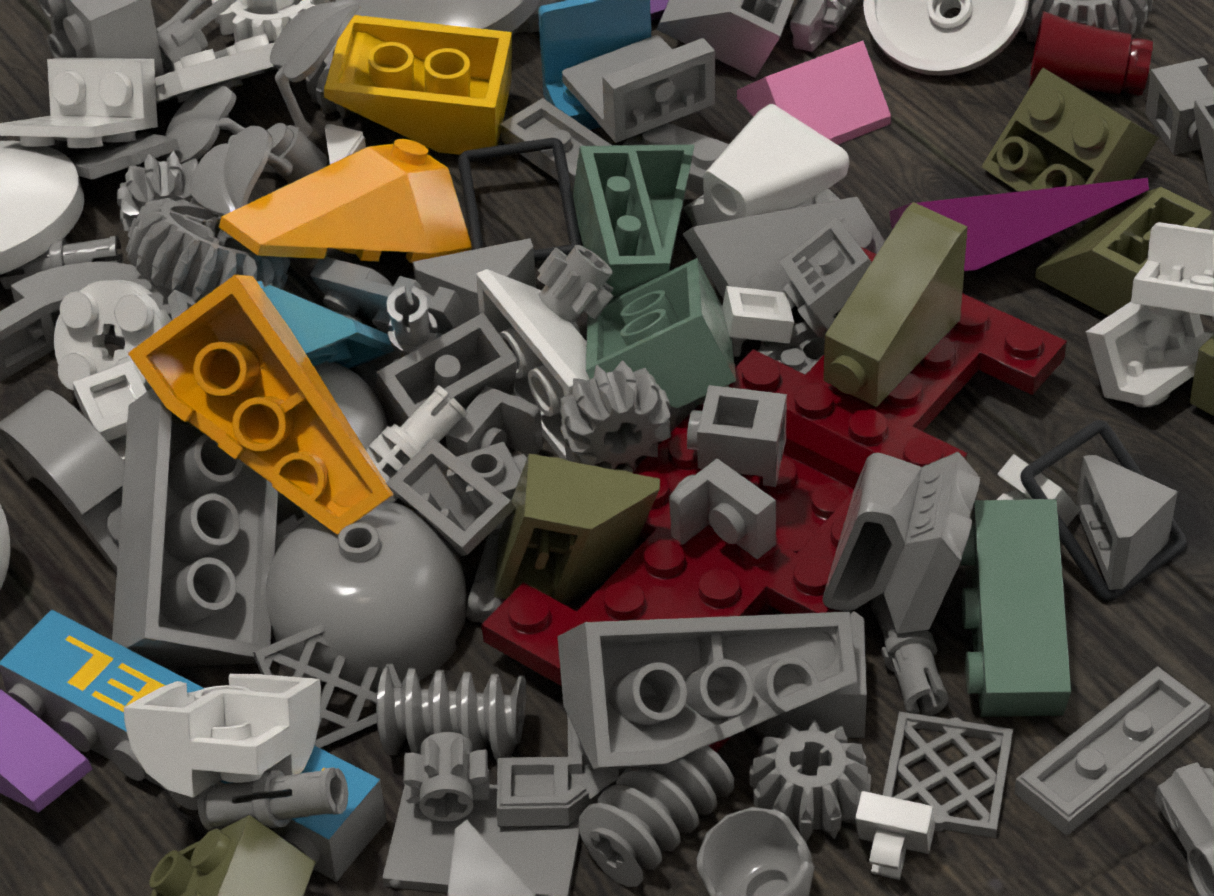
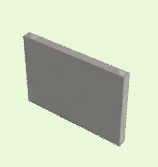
(424, 847)

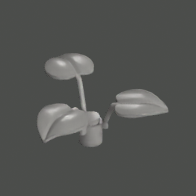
(231, 170)

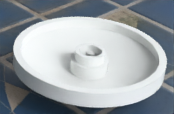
(37, 201)

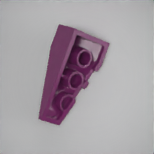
(1015, 220)

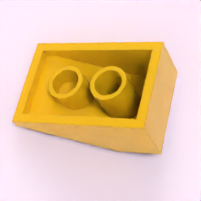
(424, 80)

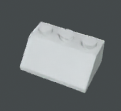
(545, 345)

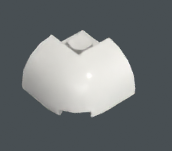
(224, 730)

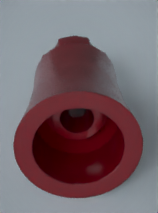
(1091, 56)

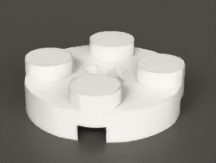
(87, 319)

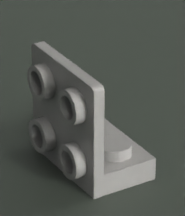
(644, 85)

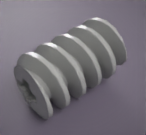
(418, 712)
(650, 810)

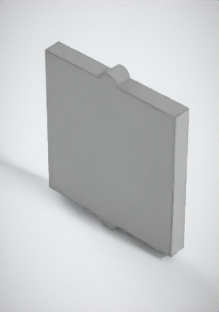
(120, 155)

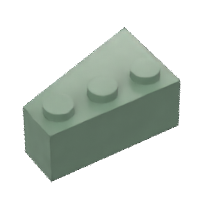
(631, 207)
(1016, 609)

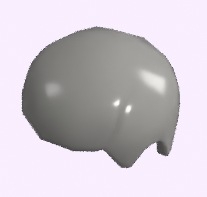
(755, 856)

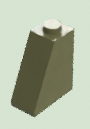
(898, 306)

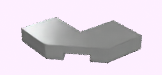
(550, 788)

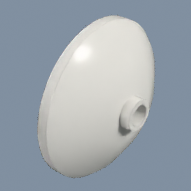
(930, 44)

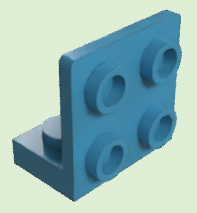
(580, 32)

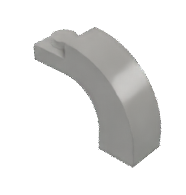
(31, 321)
(73, 460)

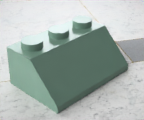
(671, 330)

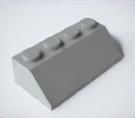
(190, 546)

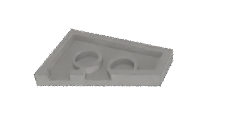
(749, 248)

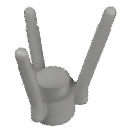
(184, 36)

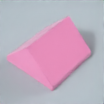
(829, 94)

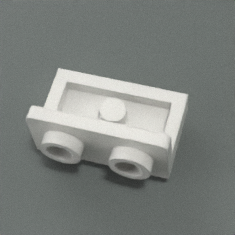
(1177, 272)
(1145, 354)

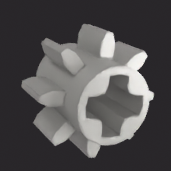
(575, 283)
(446, 776)

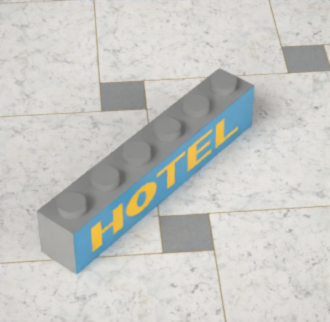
(85, 681)

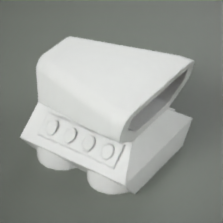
(769, 169)

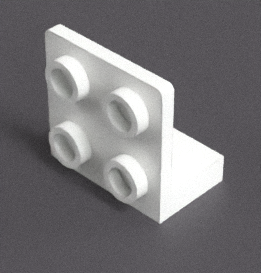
(92, 103)

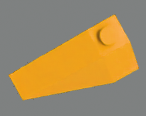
(359, 205)
(255, 393)

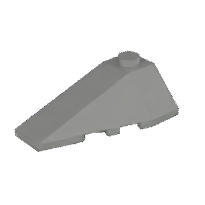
(680, 684)

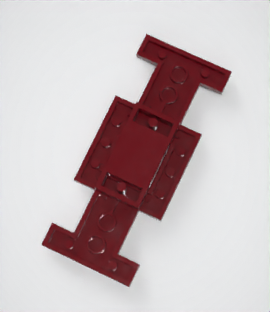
(821, 462)

